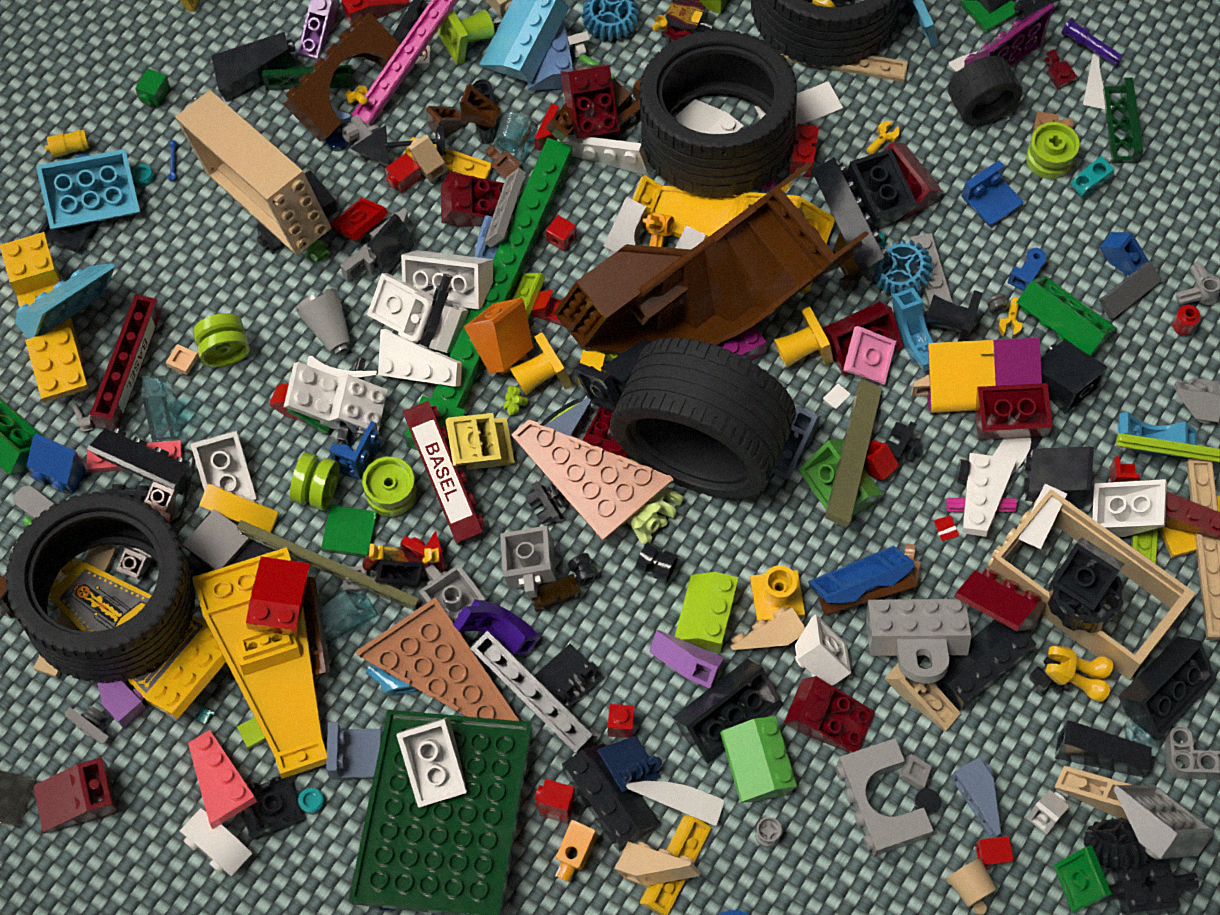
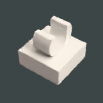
(578, 42)

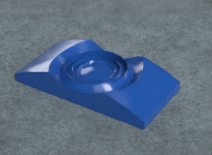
(862, 576)

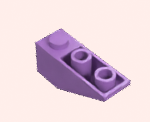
(317, 27)
(687, 658)
(121, 701)

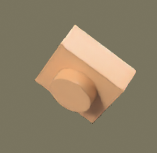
(182, 359)

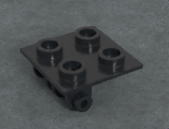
(569, 676)

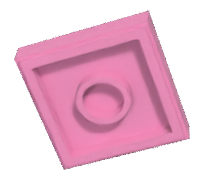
(869, 355)

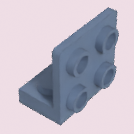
(352, 752)

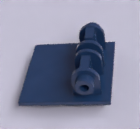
(630, 762)

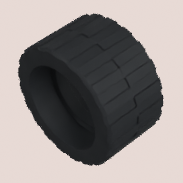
(985, 90)

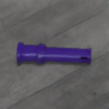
(1084, 37)

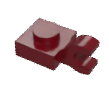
(1059, 73)

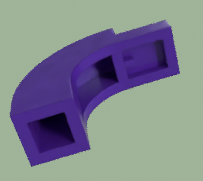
(501, 623)

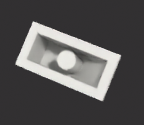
(1048, 811)

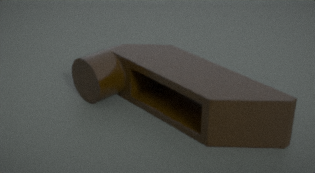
(848, 268)

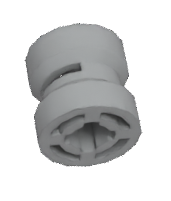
(771, 828)

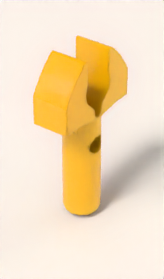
(358, 96)
(883, 137)
(1011, 319)

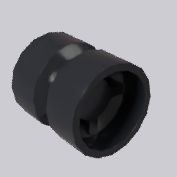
(656, 562)

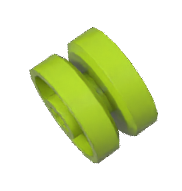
(1052, 150)
(221, 340)
(314, 481)
(389, 486)

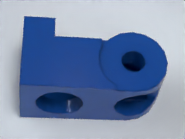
(1029, 271)

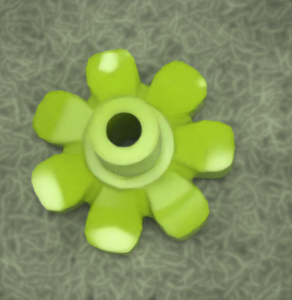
(513, 400)

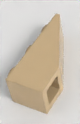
(777, 631)
(650, 867)

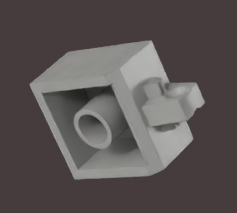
(528, 558)
(451, 589)

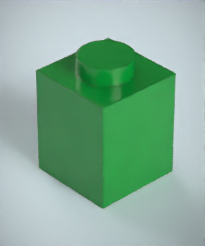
(152, 88)

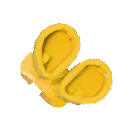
(1096, 669)

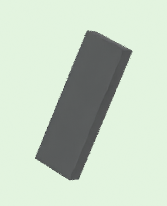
(1130, 290)

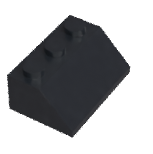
(881, 187)

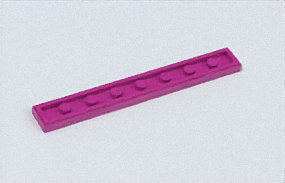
(404, 59)

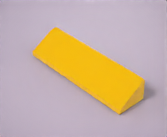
(686, 842)

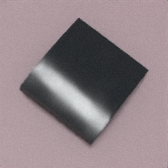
(390, 244)

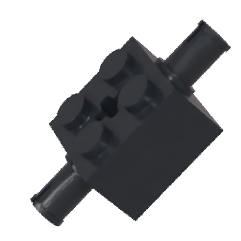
(1162, 885)

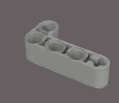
(1189, 757)

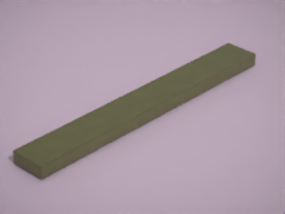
(853, 453)
(327, 565)

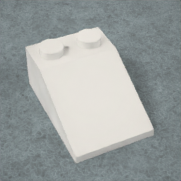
(707, 119)
(224, 464)
(1130, 506)
(432, 761)

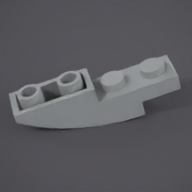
(361, 260)

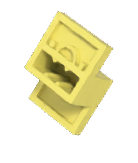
(479, 441)

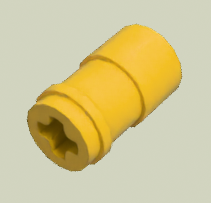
(67, 143)

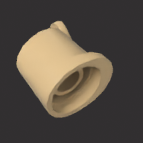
(973, 885)

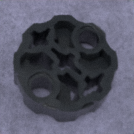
(1091, 621)

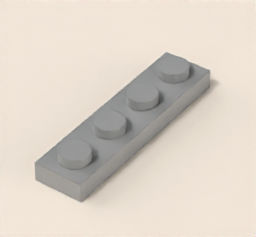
(504, 208)
(938, 283)

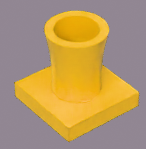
(804, 342)
(540, 368)
(776, 589)

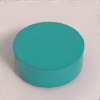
(142, 175)
(311, 801)

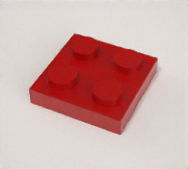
(359, 219)

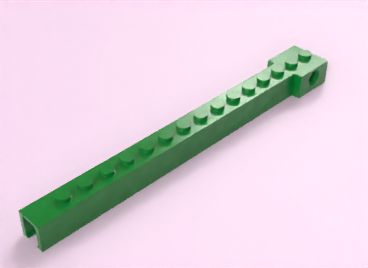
(507, 271)

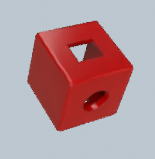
(561, 233)

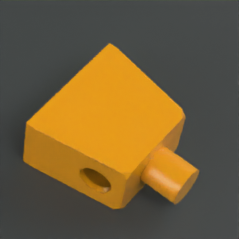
(576, 838)

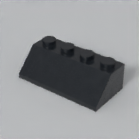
(141, 460)
(990, 657)
(1168, 686)
(729, 702)
(620, 814)

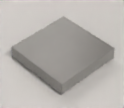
(216, 541)

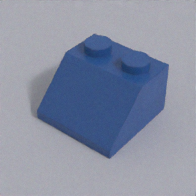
(55, 464)

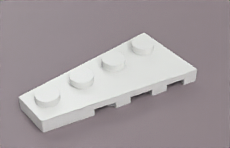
(614, 153)
(415, 362)
(984, 491)

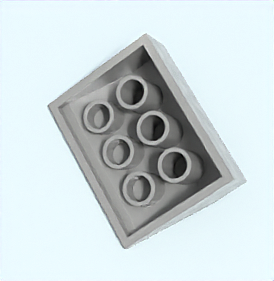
(1162, 822)

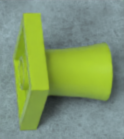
(457, 33)

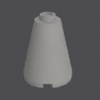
(326, 320)

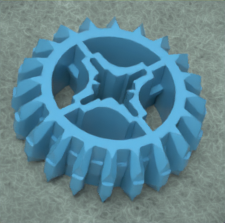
(608, 21)
(915, 256)

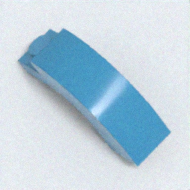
(911, 325)
(1178, 432)

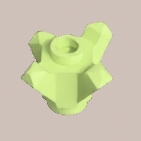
(647, 521)

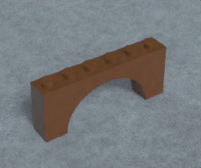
(311, 99)

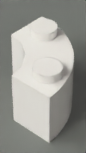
(217, 843)

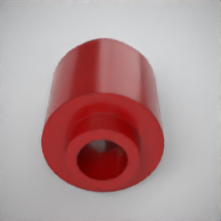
(1186, 320)

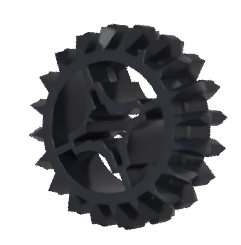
(1116, 844)

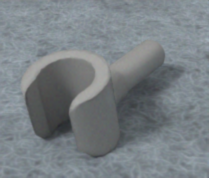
(84, 423)

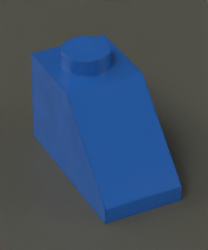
(1123, 252)

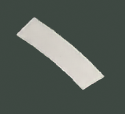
(813, 103)

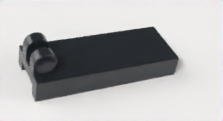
(409, 19)

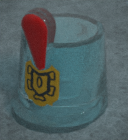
(514, 132)

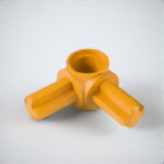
(659, 226)

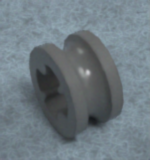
(998, 304)
(93, 715)

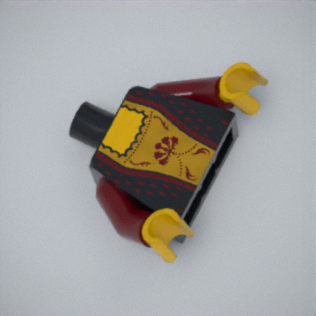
(682, 19)
(397, 564)

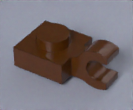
(503, 163)

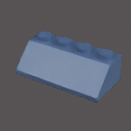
(555, 60)

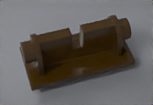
(556, 592)

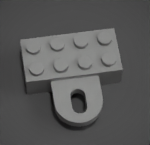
(917, 629)

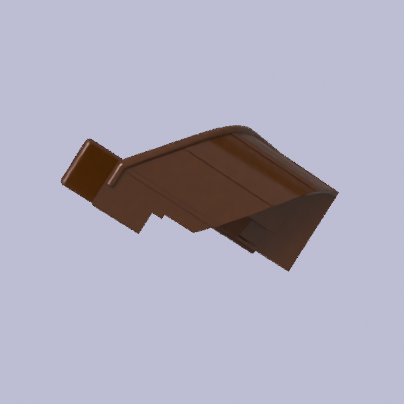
(705, 290)

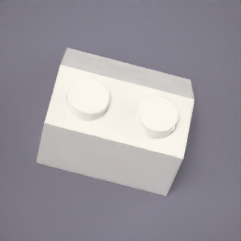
(822, 652)

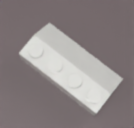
(470, 275)

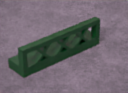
(289, 77)
(1130, 120)

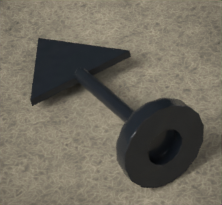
(376, 144)

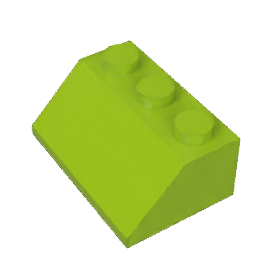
(707, 610)

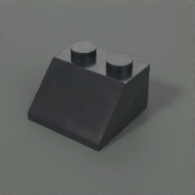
(1087, 573)

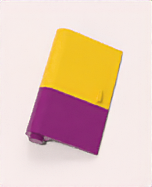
(963, 366)

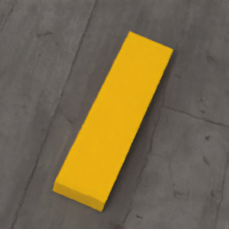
(462, 163)

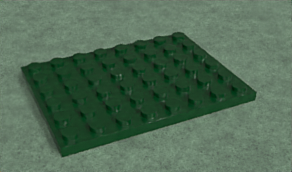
(452, 851)

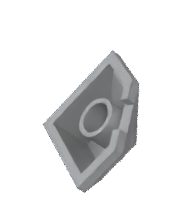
(1201, 398)

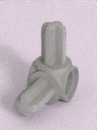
(1205, 290)

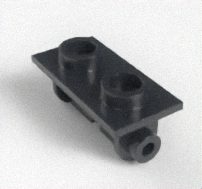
(1027, 7)

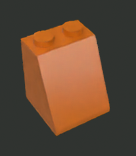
(501, 335)

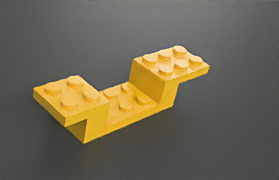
(56, 354)

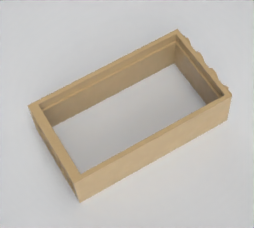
(253, 172)
(1136, 568)

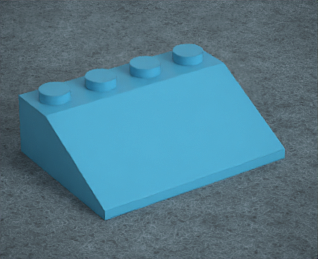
(524, 37)
(87, 189)
(64, 300)

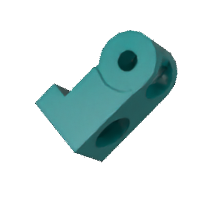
(1092, 177)

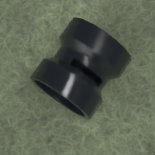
(583, 569)

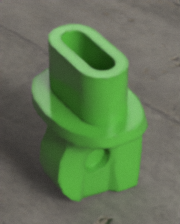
(317, 251)

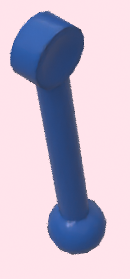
(172, 176)

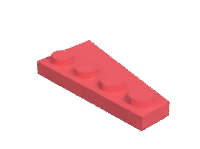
(219, 781)

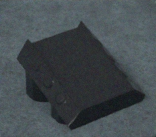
(274, 807)

